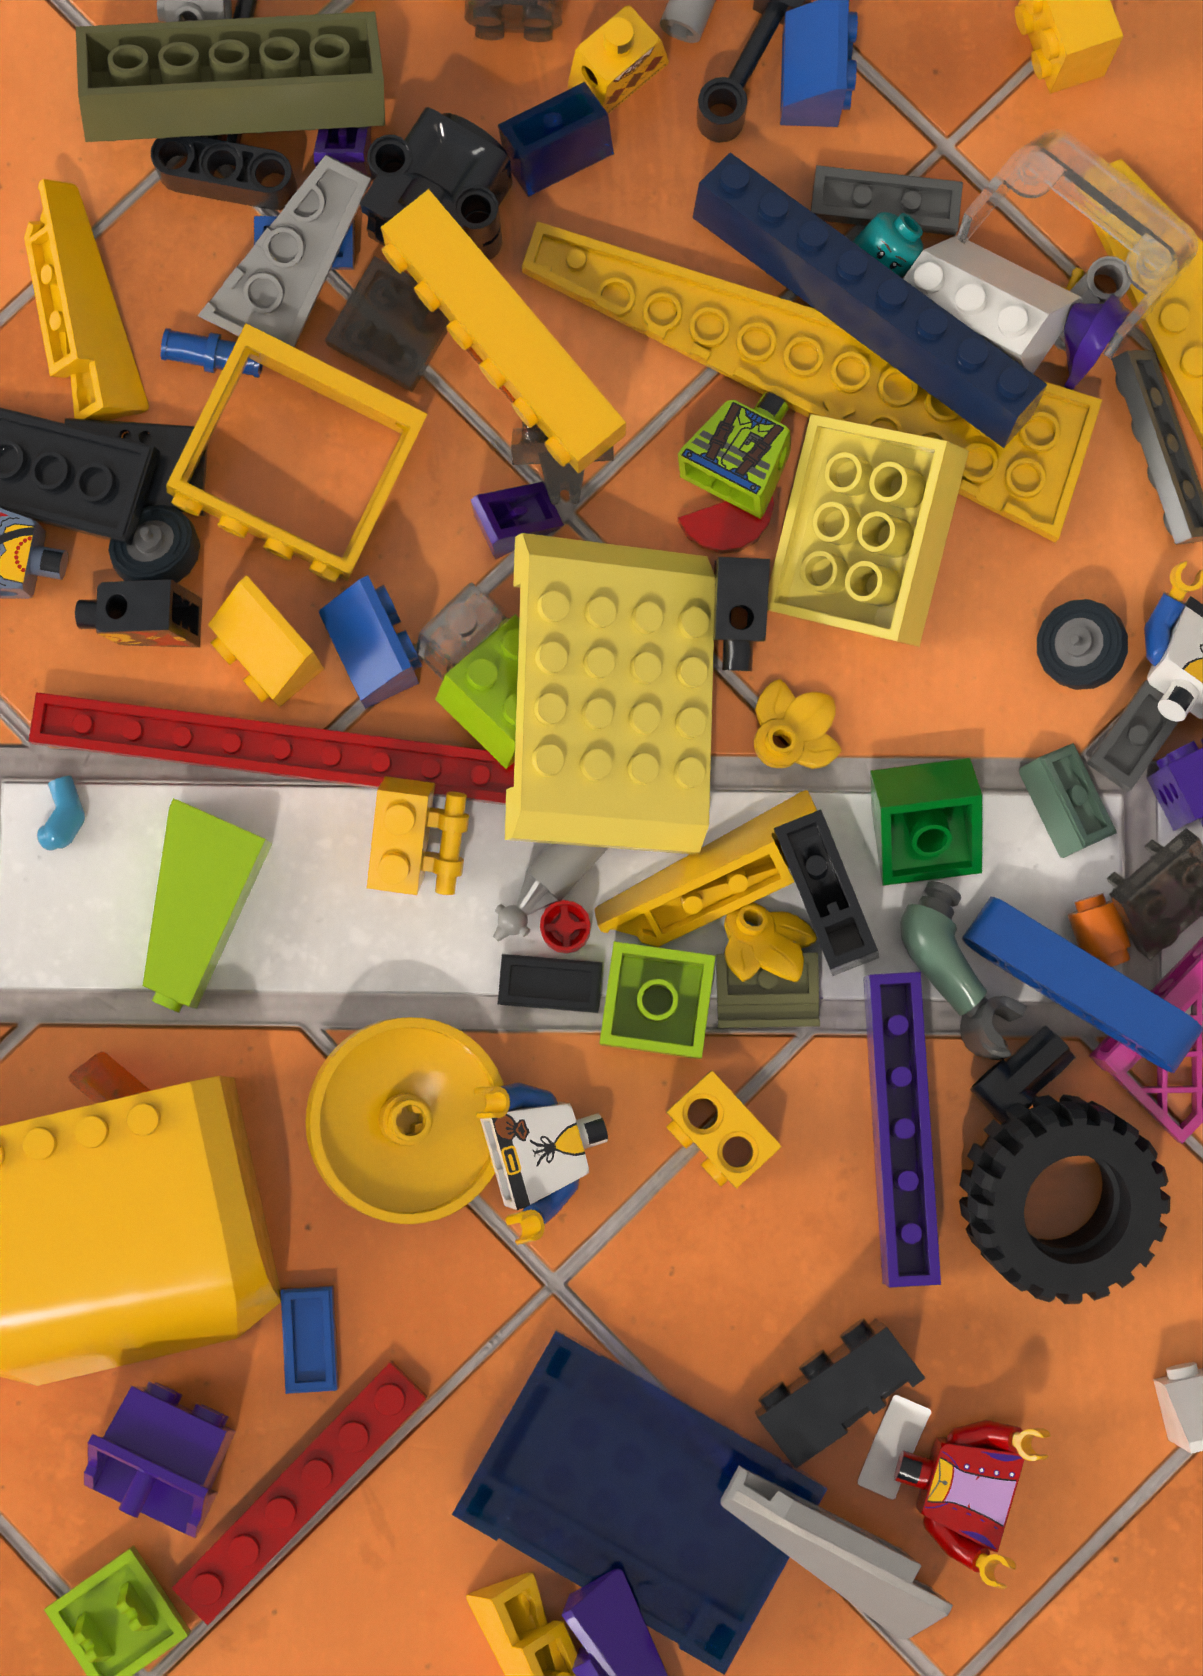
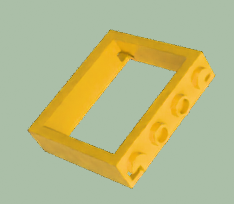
(327, 381)

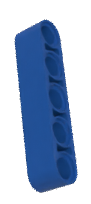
(1083, 984)

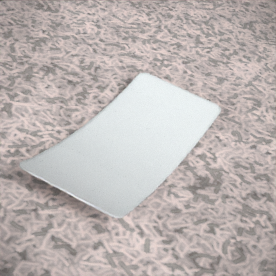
(897, 1433)

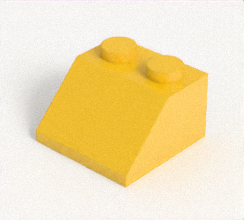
(263, 643)

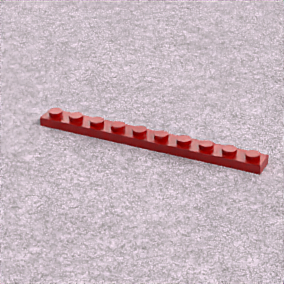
(264, 747)

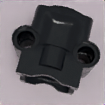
(452, 160)

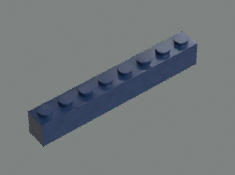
(867, 300)

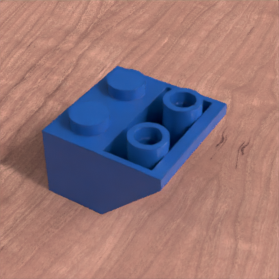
(817, 63)
(368, 646)

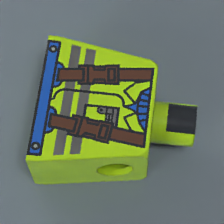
(740, 453)

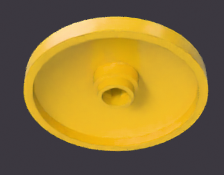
(399, 1120)

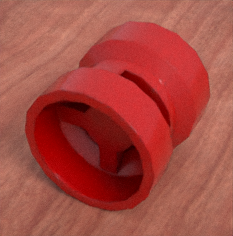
(565, 919)

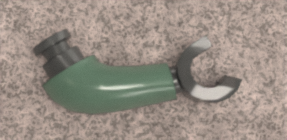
(934, 949)

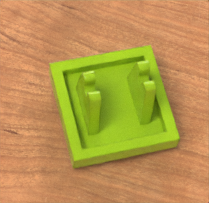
(118, 1618)

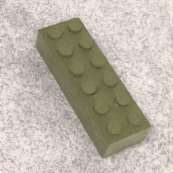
(229, 76)

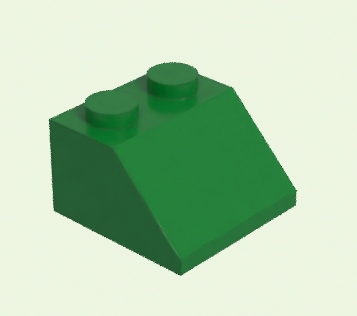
(927, 821)

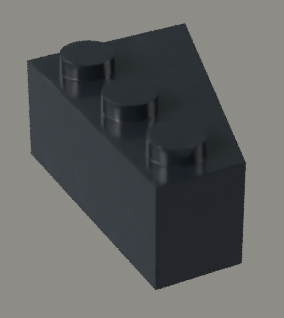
(836, 1390)

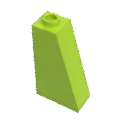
(198, 899)

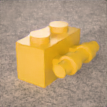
(402, 837)

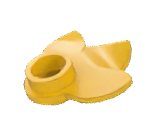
(798, 721)
(768, 945)

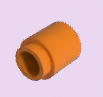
(1100, 930)

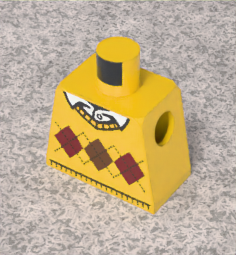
(620, 56)

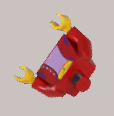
(971, 1489)

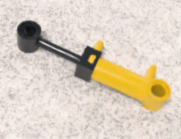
(731, 89)

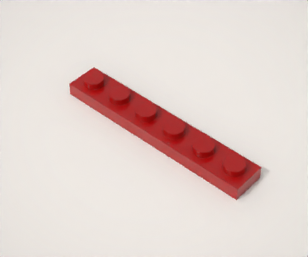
(299, 1492)

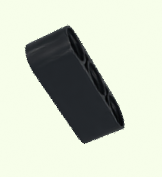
(208, 155)

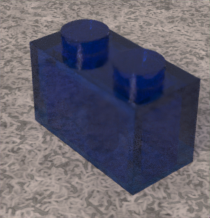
(556, 138)

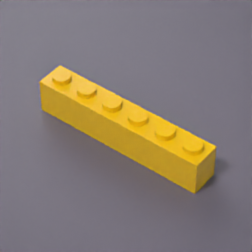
(503, 332)

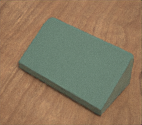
(1067, 800)

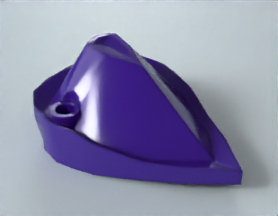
(1088, 333)

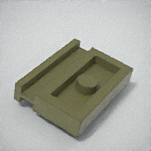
(768, 999)

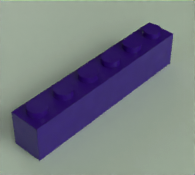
(901, 1130)

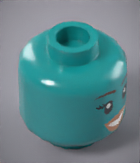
(892, 241)

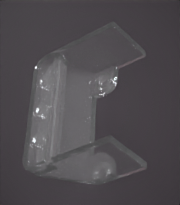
(1157, 239)

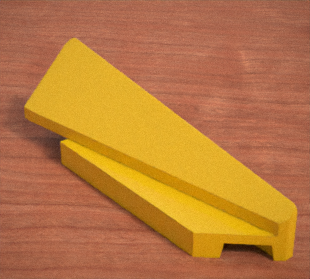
(79, 310)
(709, 883)
(518, 1629)

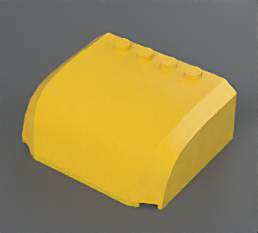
(129, 1232)

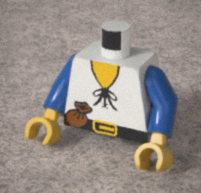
(1176, 649)
(536, 1151)

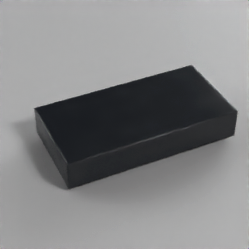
(550, 983)

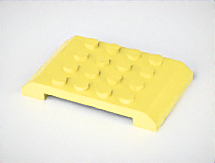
(612, 696)

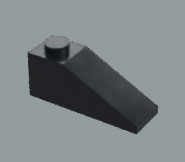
(827, 892)

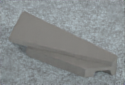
(842, 1555)

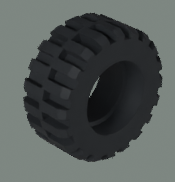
(1114, 1236)

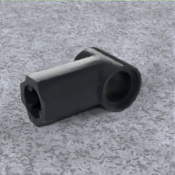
(1023, 1073)

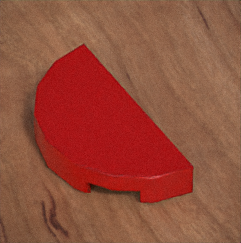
(725, 527)

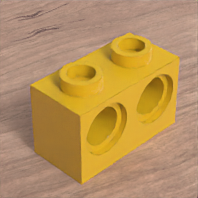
(731, 1121)

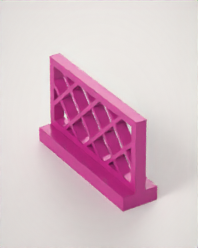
(1181, 988)

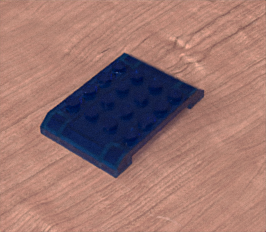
(632, 1479)

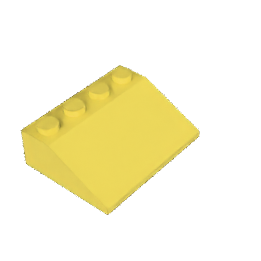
(866, 528)

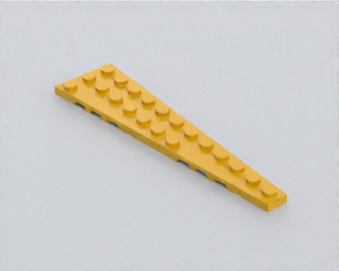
(820, 369)

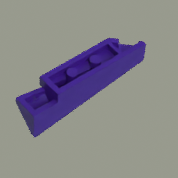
(611, 1630)

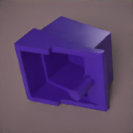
(160, 1457)

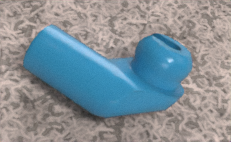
(66, 818)

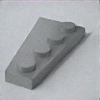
(292, 258)

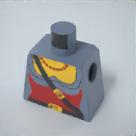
(25, 556)

